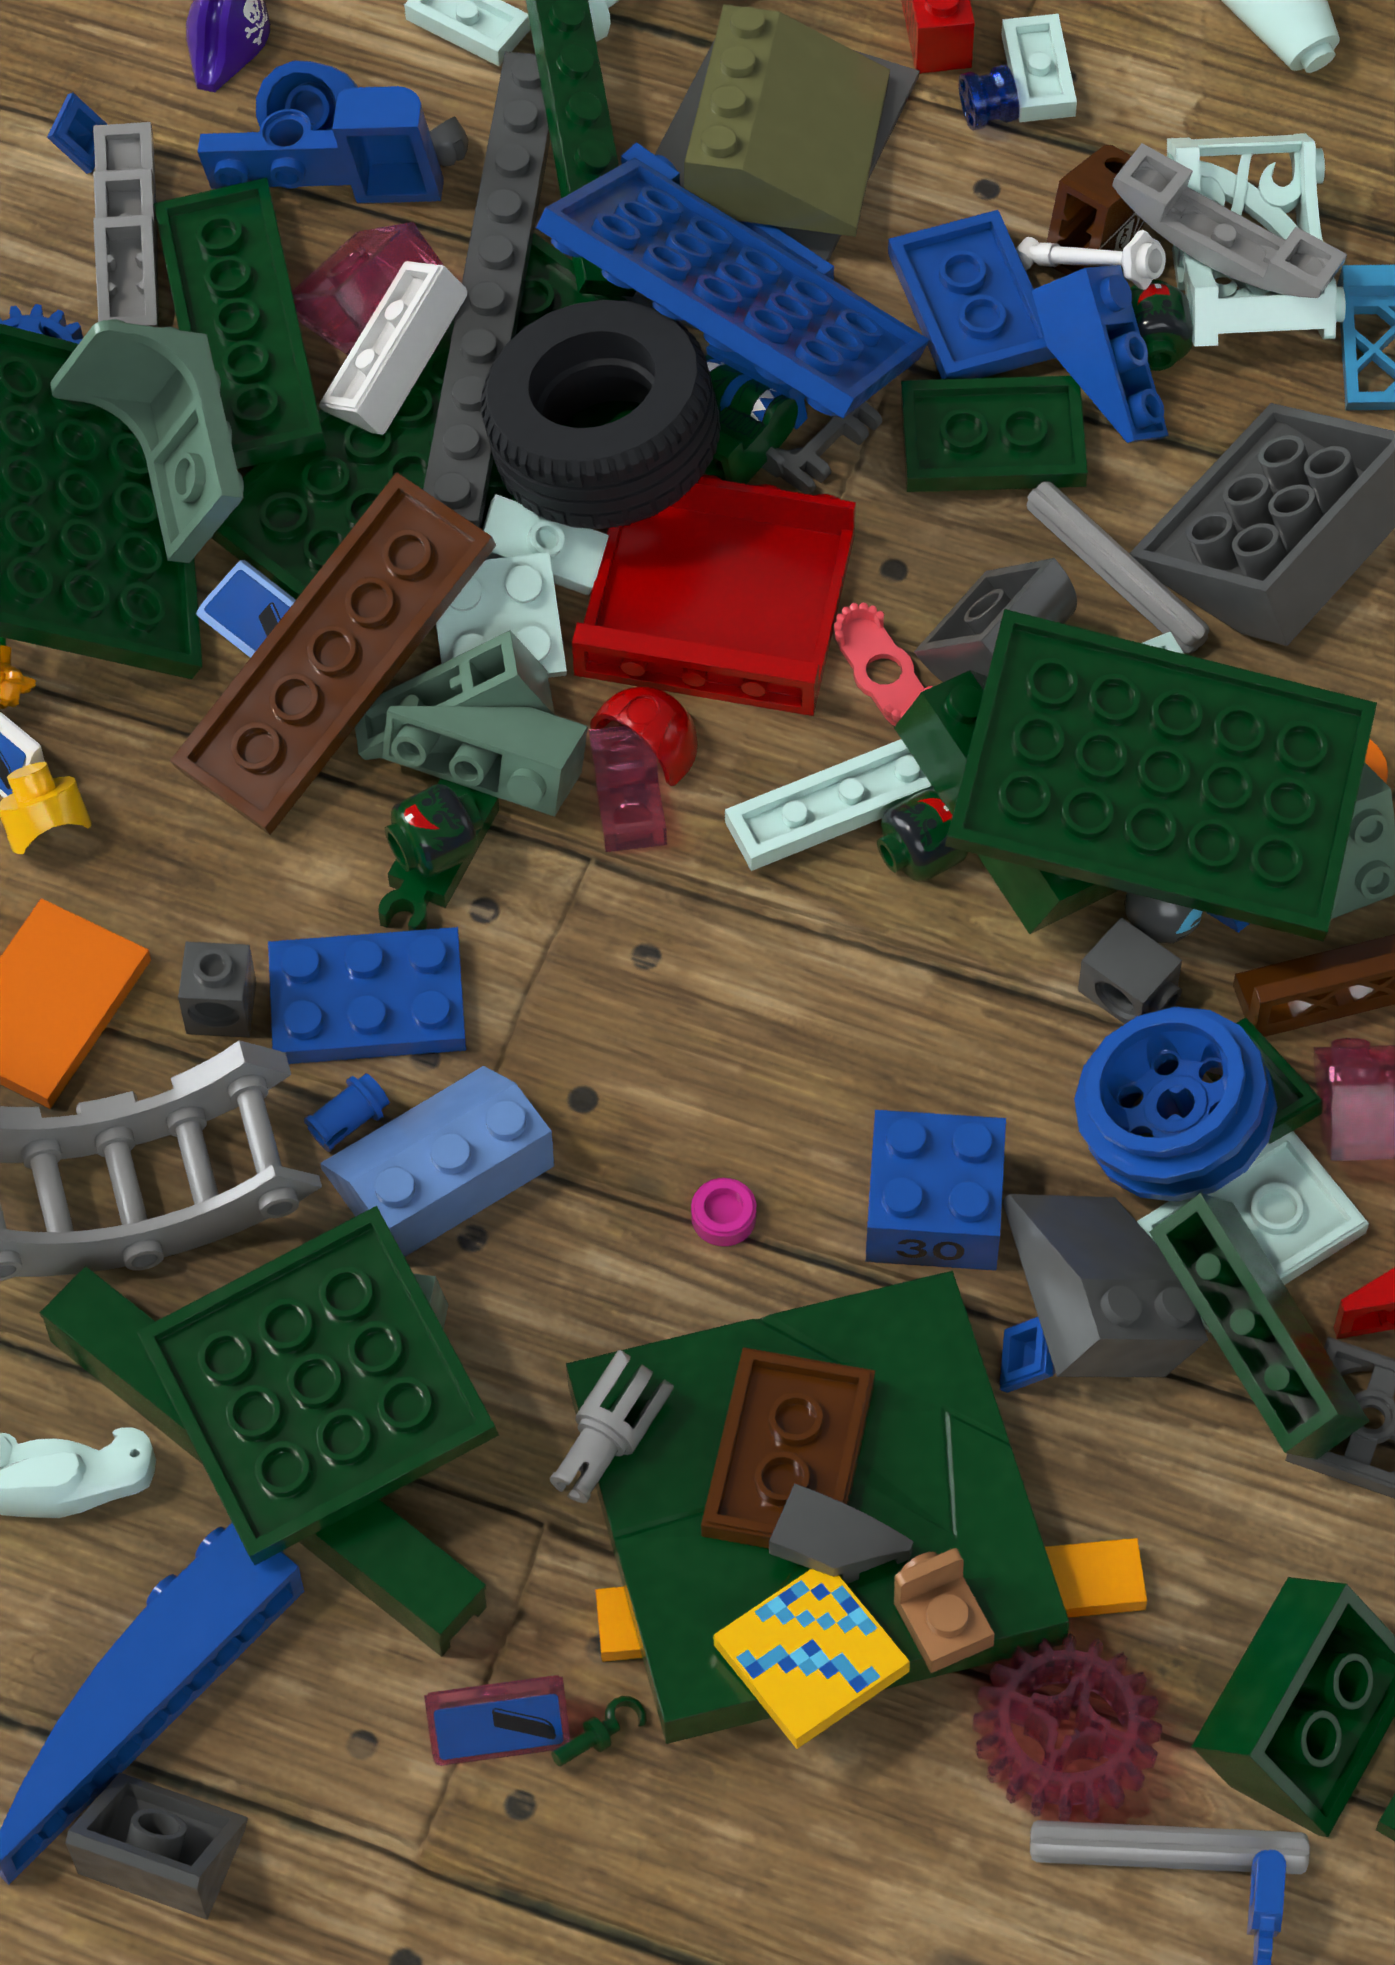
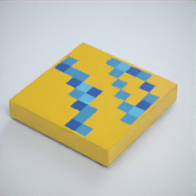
(811, 1654)

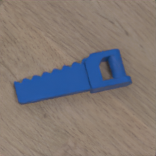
(1266, 1902)

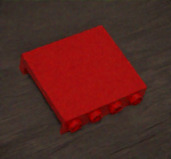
(721, 596)

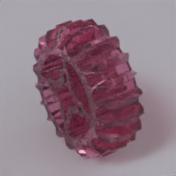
(1091, 1738)

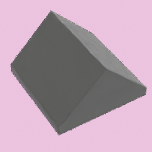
(156, 1844)

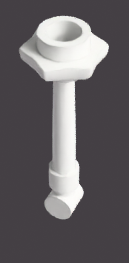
(1140, 259)

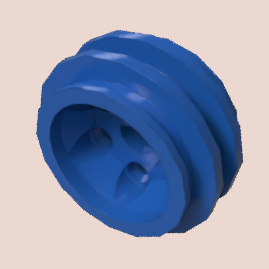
(1198, 1128)

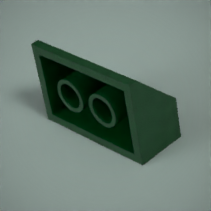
(1305, 1704)

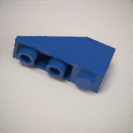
(1098, 342)

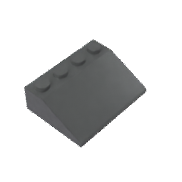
(1278, 521)

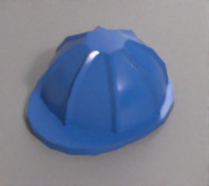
(303, 87)

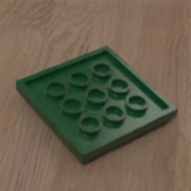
(316, 1385)

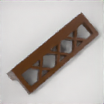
(1318, 986)

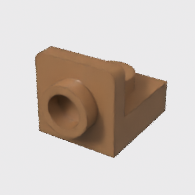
(941, 1609)

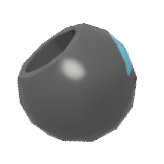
(1160, 919)

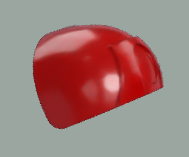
(659, 722)

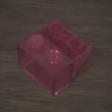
(1357, 1099)

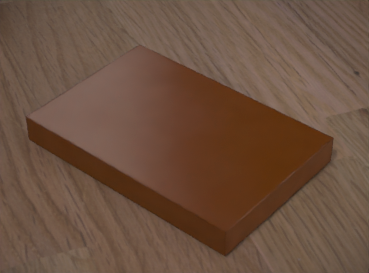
(784, 1427)

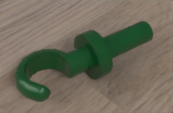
(598, 1733)

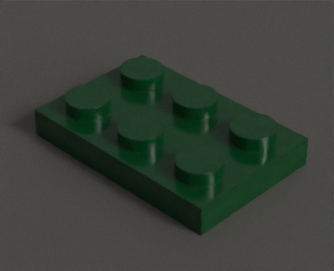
(993, 433)

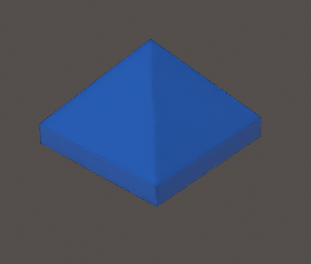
(74, 132)
(1024, 1356)

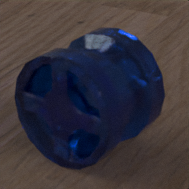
(988, 97)

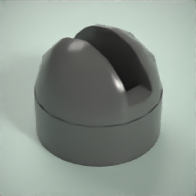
(449, 142)

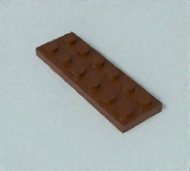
(333, 653)

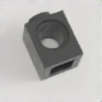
(1130, 973)
(217, 989)

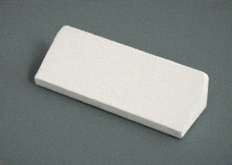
(394, 346)

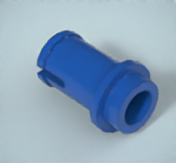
(347, 1111)

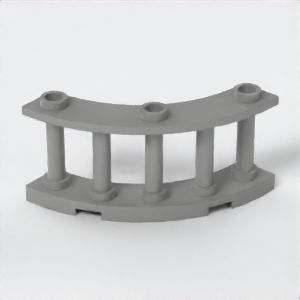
(112, 1129)

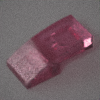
(627, 790)

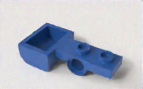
(374, 146)

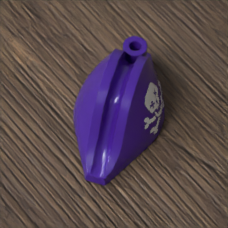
(224, 38)

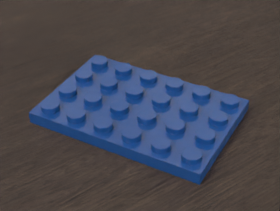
(733, 286)

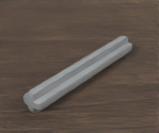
(1117, 567)
(1163, 1846)

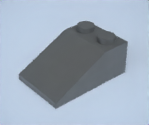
(1101, 1288)

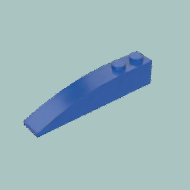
(144, 1683)

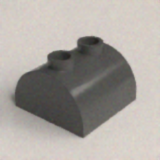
(970, 629)

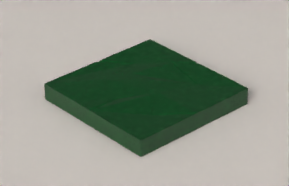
(926, 1467)

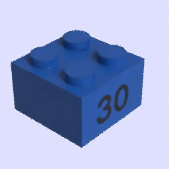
(936, 1190)

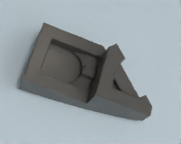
(834, 1536)

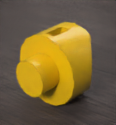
(39, 805)

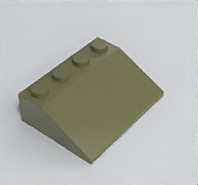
(785, 124)

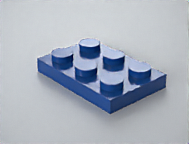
(970, 297)
(367, 995)

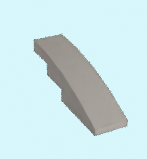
(126, 223)

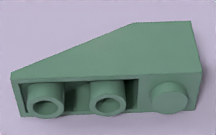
(494, 750)

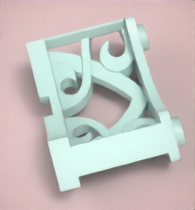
(1222, 307)

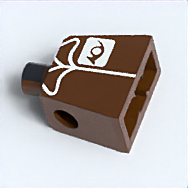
(1090, 209)

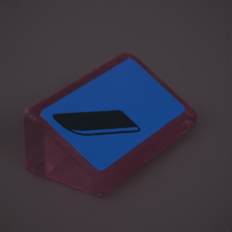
(497, 1720)

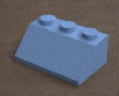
(445, 1158)

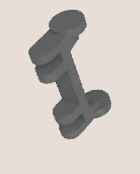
(794, 463)

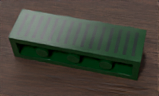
(1259, 1327)

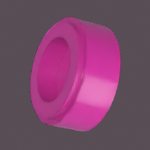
(723, 1212)

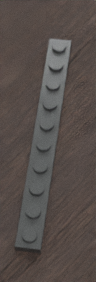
(495, 284)

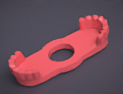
(864, 640)

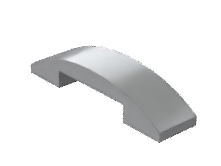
(1219, 237)

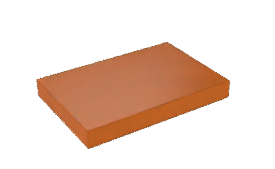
(57, 997)

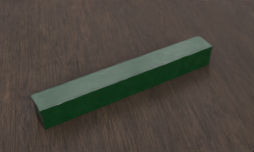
(368, 1548)

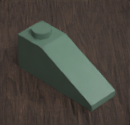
(489, 675)

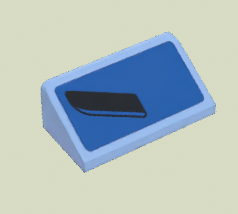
(245, 607)

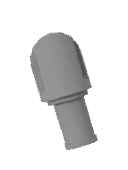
(605, 1431)

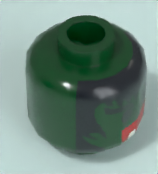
(1163, 323)
(434, 830)
(917, 837)

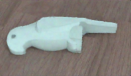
(67, 1477)

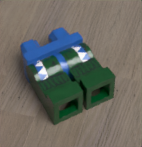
(751, 415)

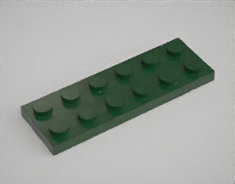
(237, 289)

